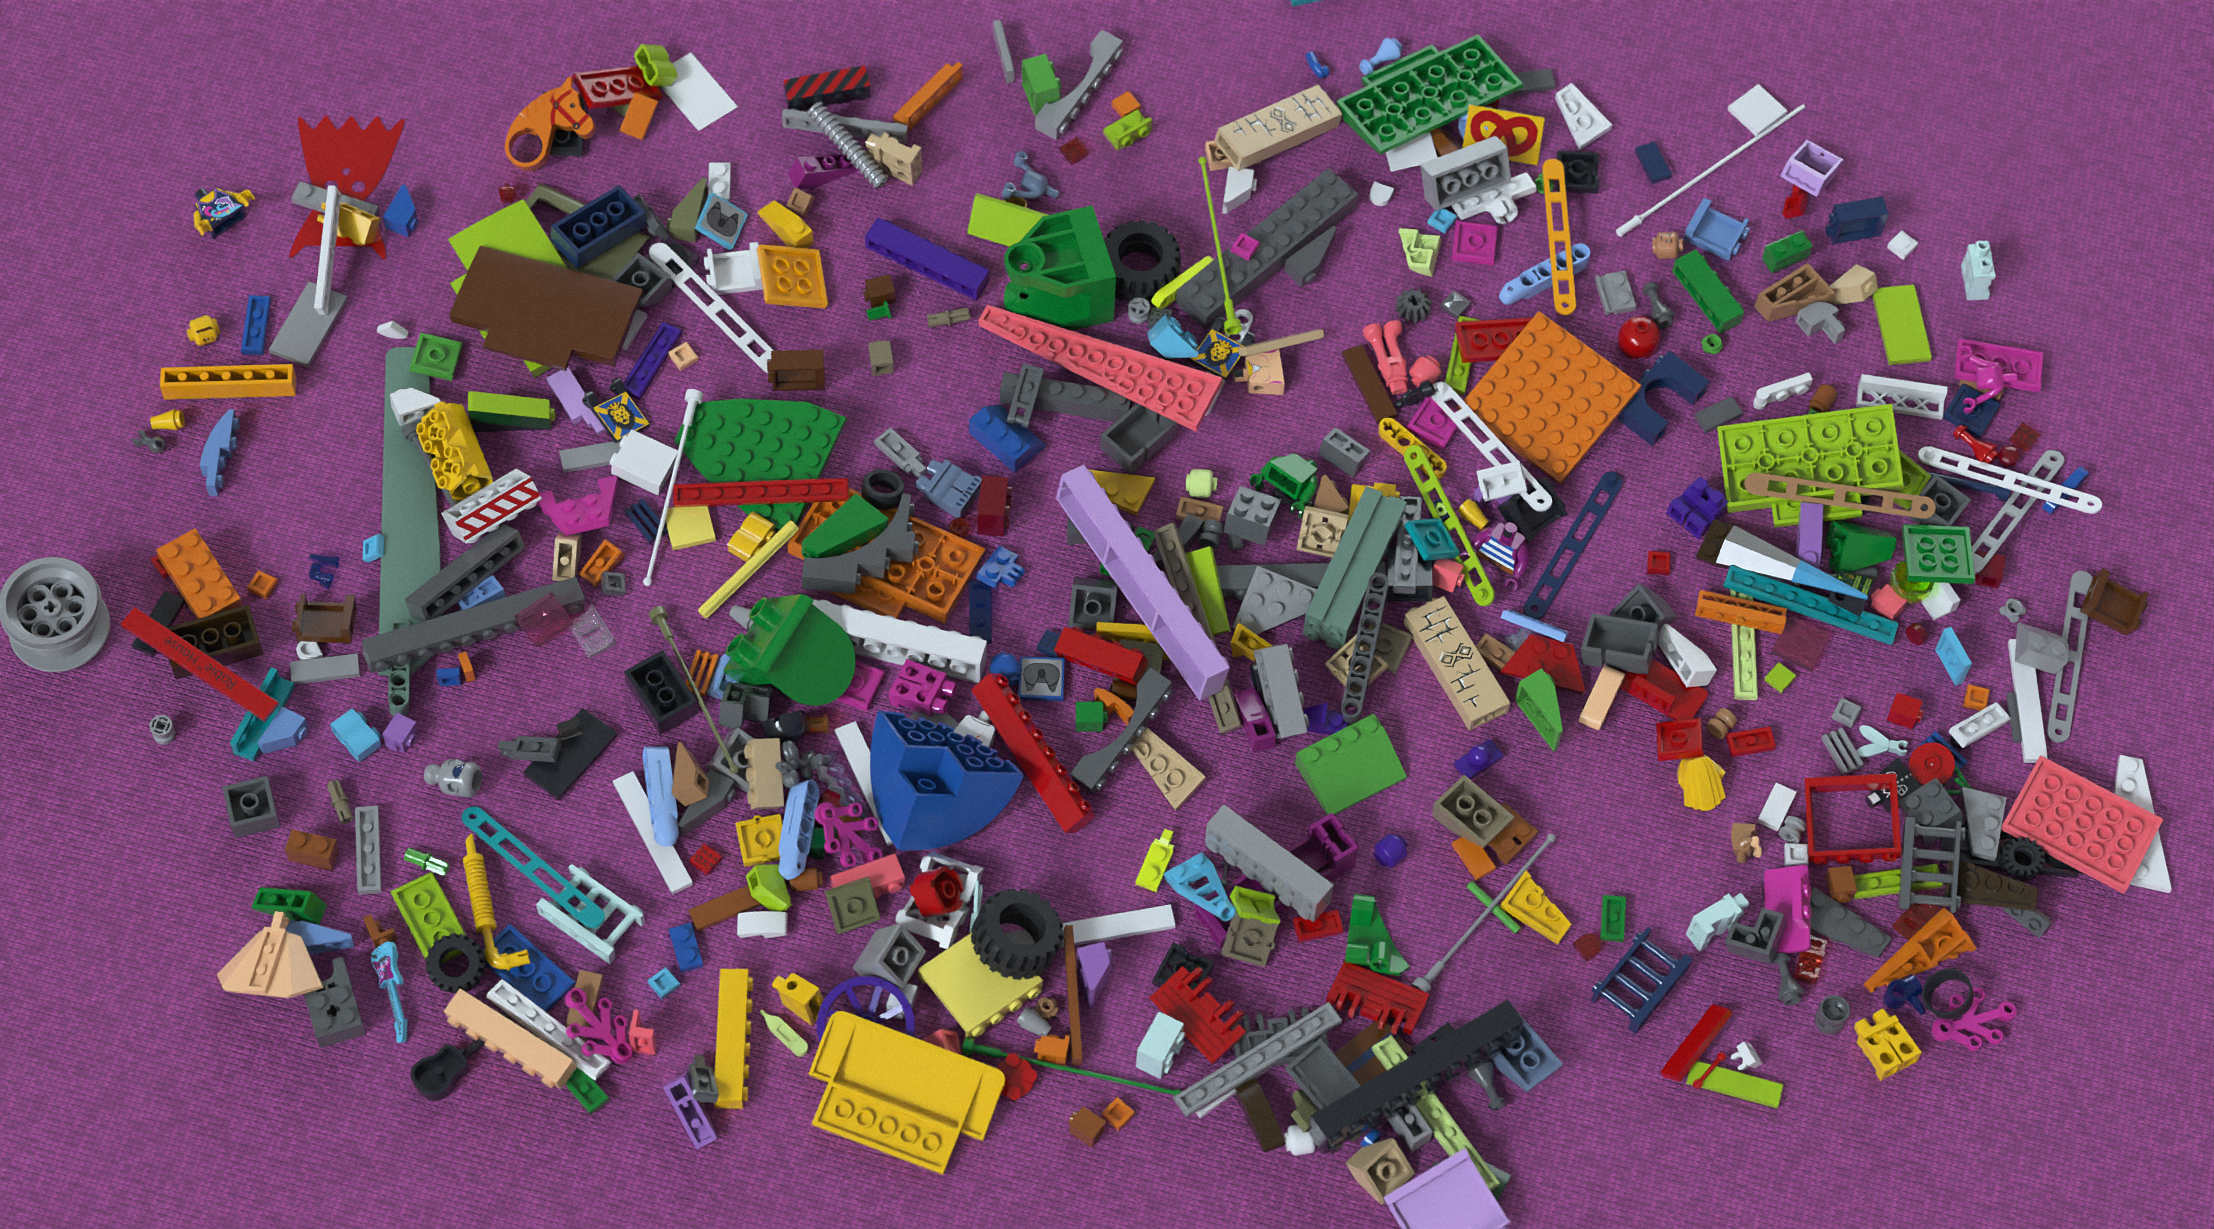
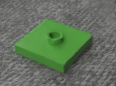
(436, 356)

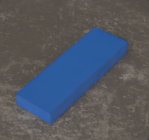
(256, 325)

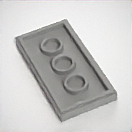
(305, 328)

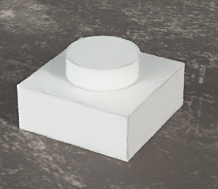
(1902, 245)

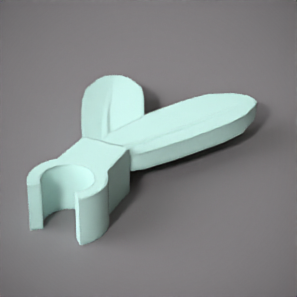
(1879, 744)
(977, 902)

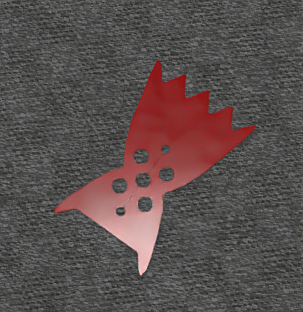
(350, 147)

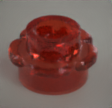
(507, 193)
(959, 523)

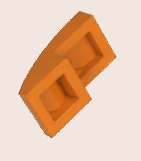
(1113, 703)

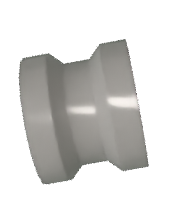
(1138, 305)
(1792, 829)

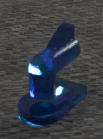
(315, 574)

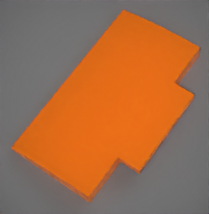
(926, 585)

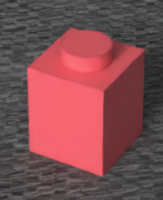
(1447, 574)
(1887, 603)

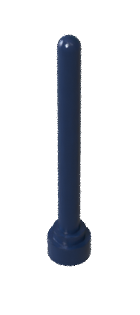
(2000, 492)

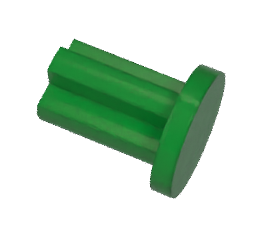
(879, 312)

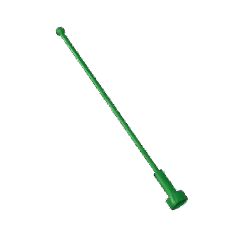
(970, 1047)

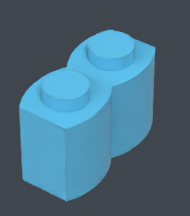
(356, 734)

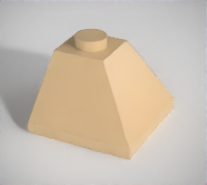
(1380, 1168)

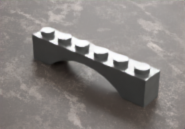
(1096, 767)

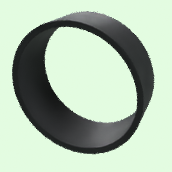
(1940, 977)

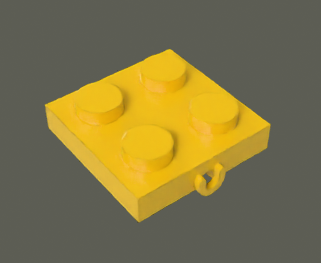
(759, 839)

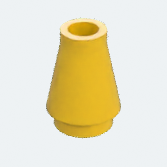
(169, 420)
(1472, 513)

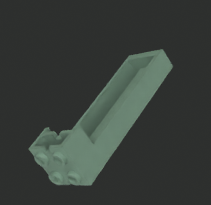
(1354, 561)

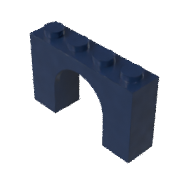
(1667, 373)

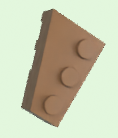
(1793, 294)

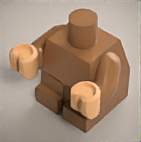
(1745, 841)

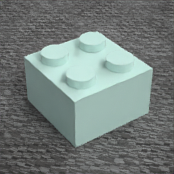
(1160, 1045)

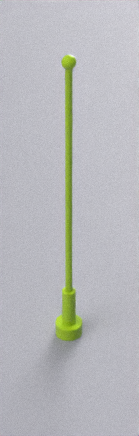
(1231, 325)

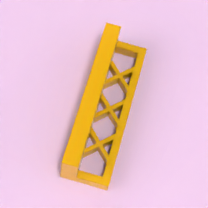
(1130, 632)

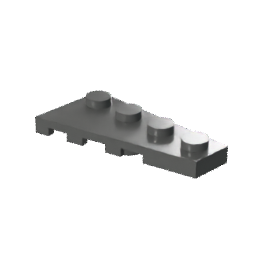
(1844, 926)

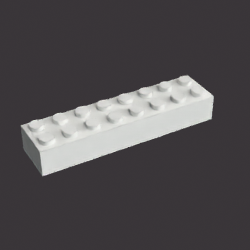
(899, 640)

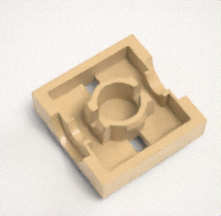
(1317, 532)
(1340, 666)

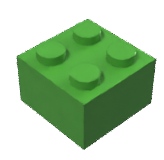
(1040, 82)

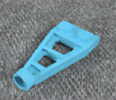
(1193, 870)

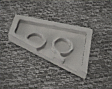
(1984, 821)

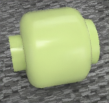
(1201, 483)

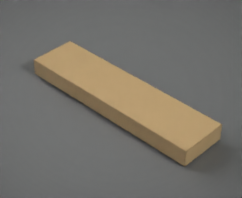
(1280, 342)

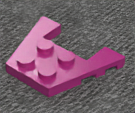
(582, 513)

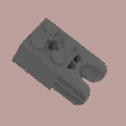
(339, 999)

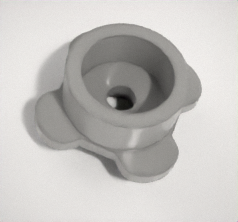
(2016, 606)

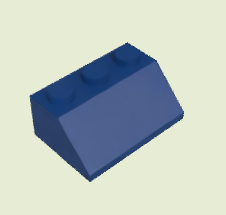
(1007, 441)

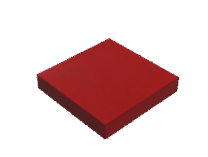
(1679, 739)

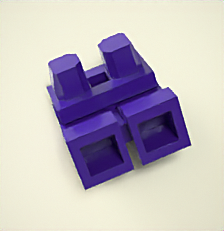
(1697, 507)

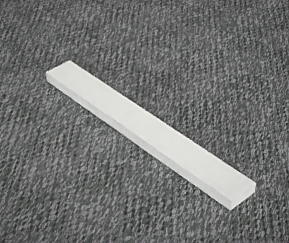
(1111, 926)

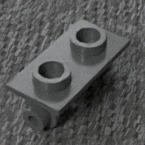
(2033, 921)

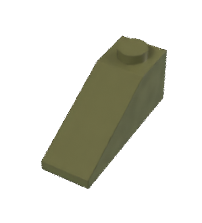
(687, 214)

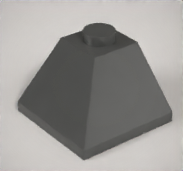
(1644, 606)

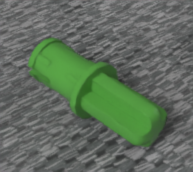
(426, 861)

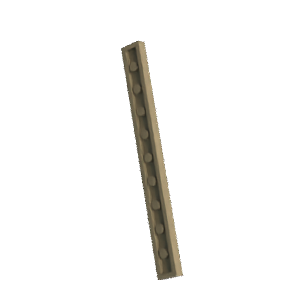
(1183, 581)

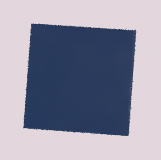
(1978, 419)

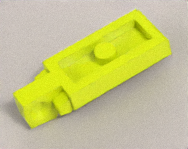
(1156, 862)

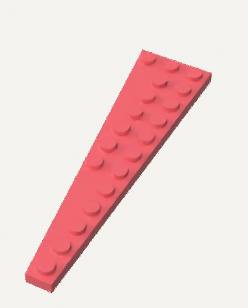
(1150, 381)

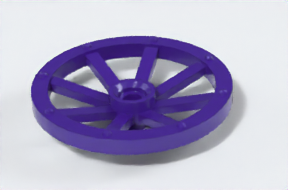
(880, 985)

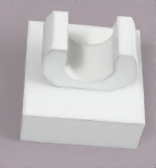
(1749, 1056)

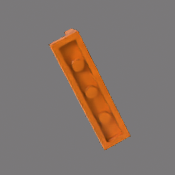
(929, 95)
(1740, 615)

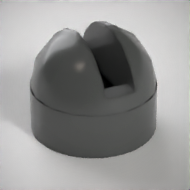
(1234, 542)

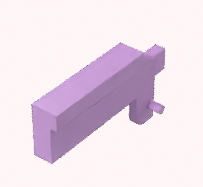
(570, 396)

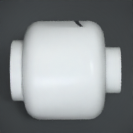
(1298, 1141)

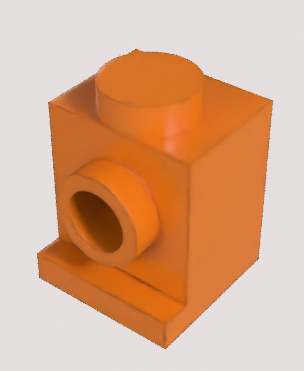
(1052, 1049)

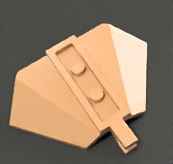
(272, 964)

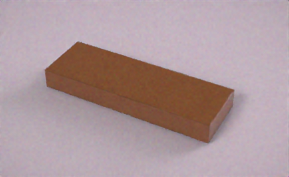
(722, 908)

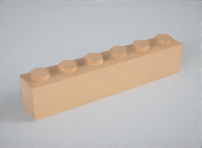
(509, 1039)

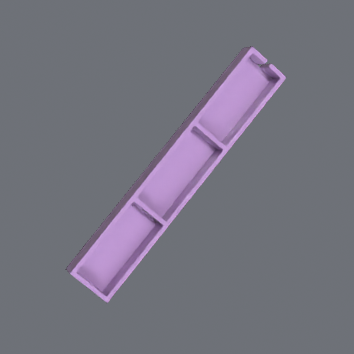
(1142, 582)

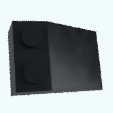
(568, 142)

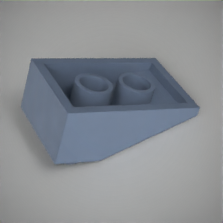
(1528, 1060)

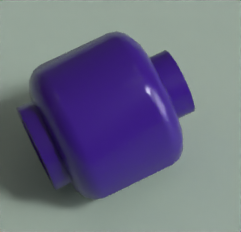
(1390, 850)

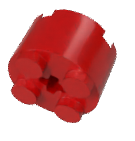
(937, 891)

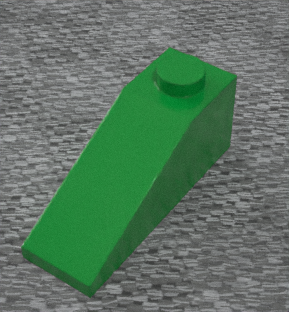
(294, 903)

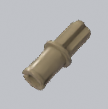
(948, 317)
(340, 802)

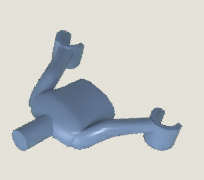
(1033, 182)

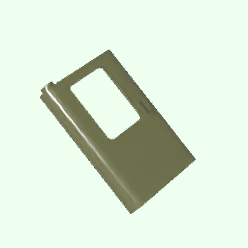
(605, 265)

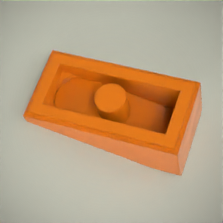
(603, 559)

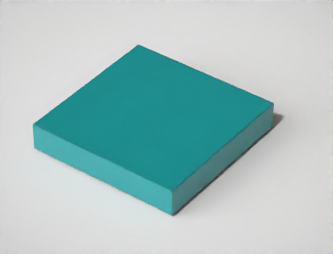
(1432, 539)

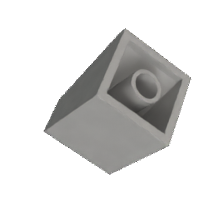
(890, 955)

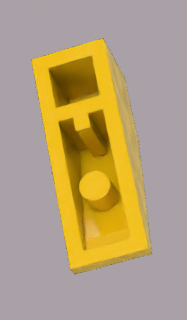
(787, 225)

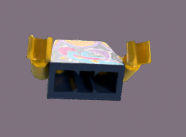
(219, 210)

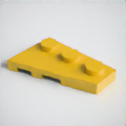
(1125, 490)
(1534, 909)

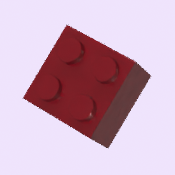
(994, 506)

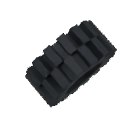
(2016, 869)

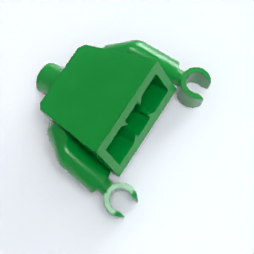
(1292, 476)

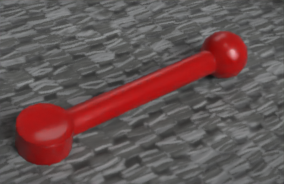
(1697, 1084)

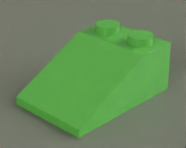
(1539, 703)

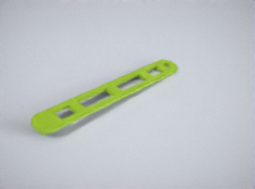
(1483, 592)

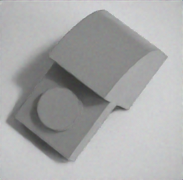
(1821, 316)

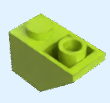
(769, 887)

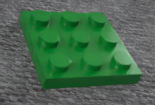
(1938, 554)

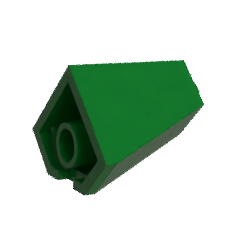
(1857, 546)

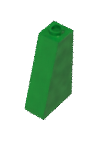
(845, 529)

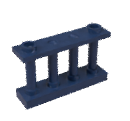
(1650, 1000)

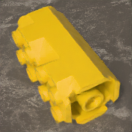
(458, 457)

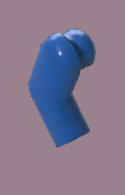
(1314, 64)

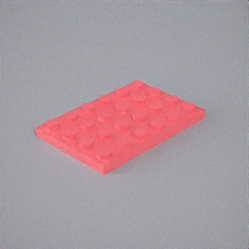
(2082, 824)

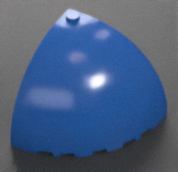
(934, 782)

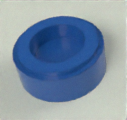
(1371, 1138)

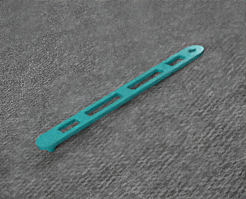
(590, 916)

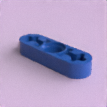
(2071, 482)

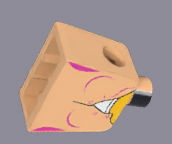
(1262, 373)

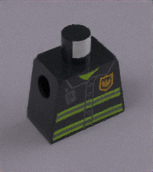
(1850, 603)

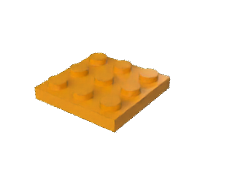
(792, 276)

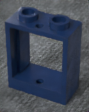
(1857, 220)

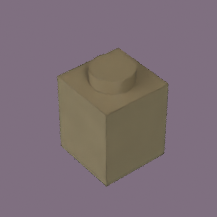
(880, 358)

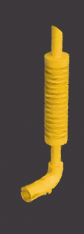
(483, 910)

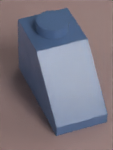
(283, 731)

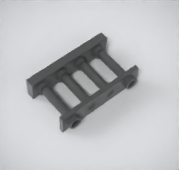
(1911, 853)

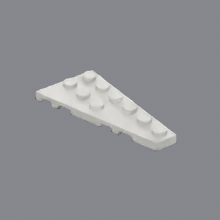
(2133, 786)

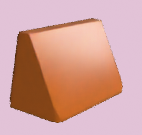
(639, 116)

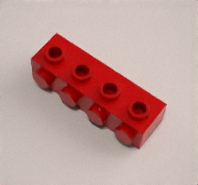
(1101, 655)

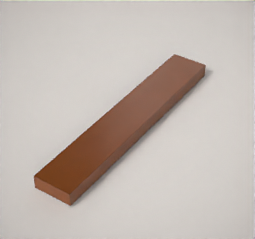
(1072, 994)

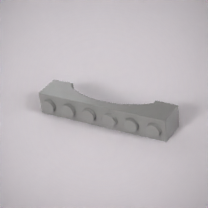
(1055, 117)

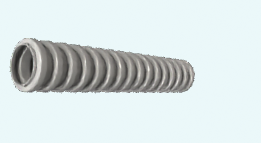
(848, 145)

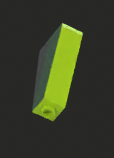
(508, 413)

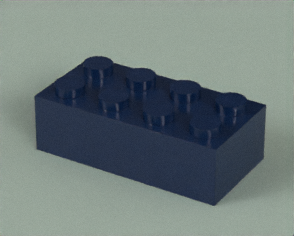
(598, 226)

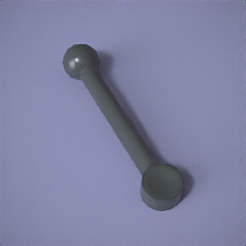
(1224, 882)

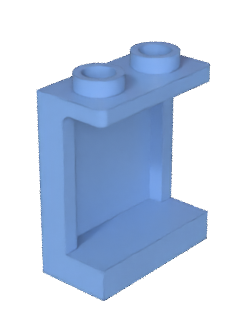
(1715, 231)

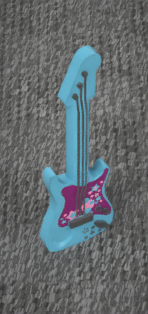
(385, 963)

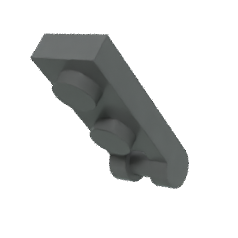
(1025, 394)

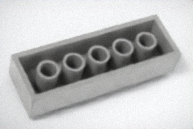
(1268, 864)

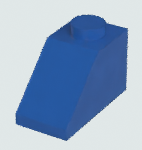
(401, 214)

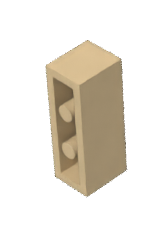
(763, 777)

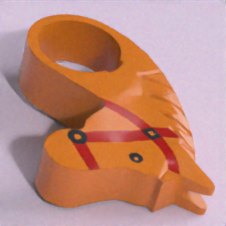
(544, 115)

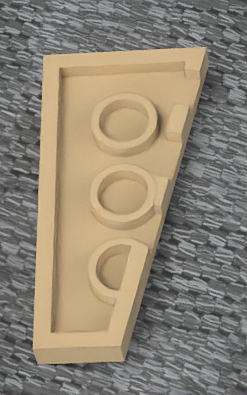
(1167, 768)

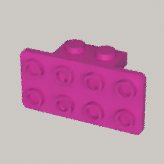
(1789, 893)

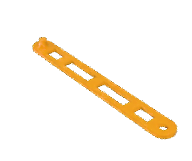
(1554, 170)

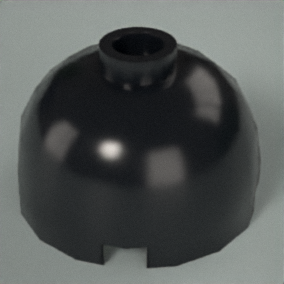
(786, 727)

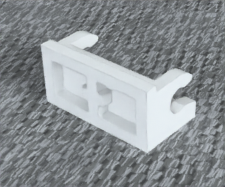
(1502, 481)

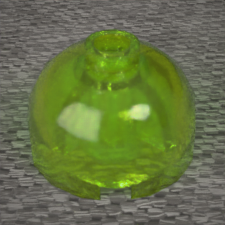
(1911, 591)

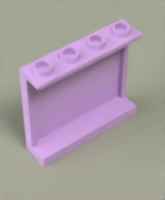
(1447, 1198)

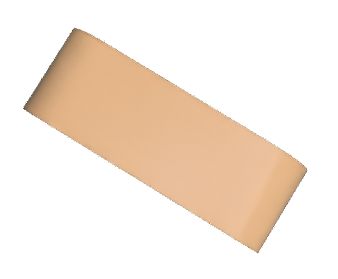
(1601, 697)

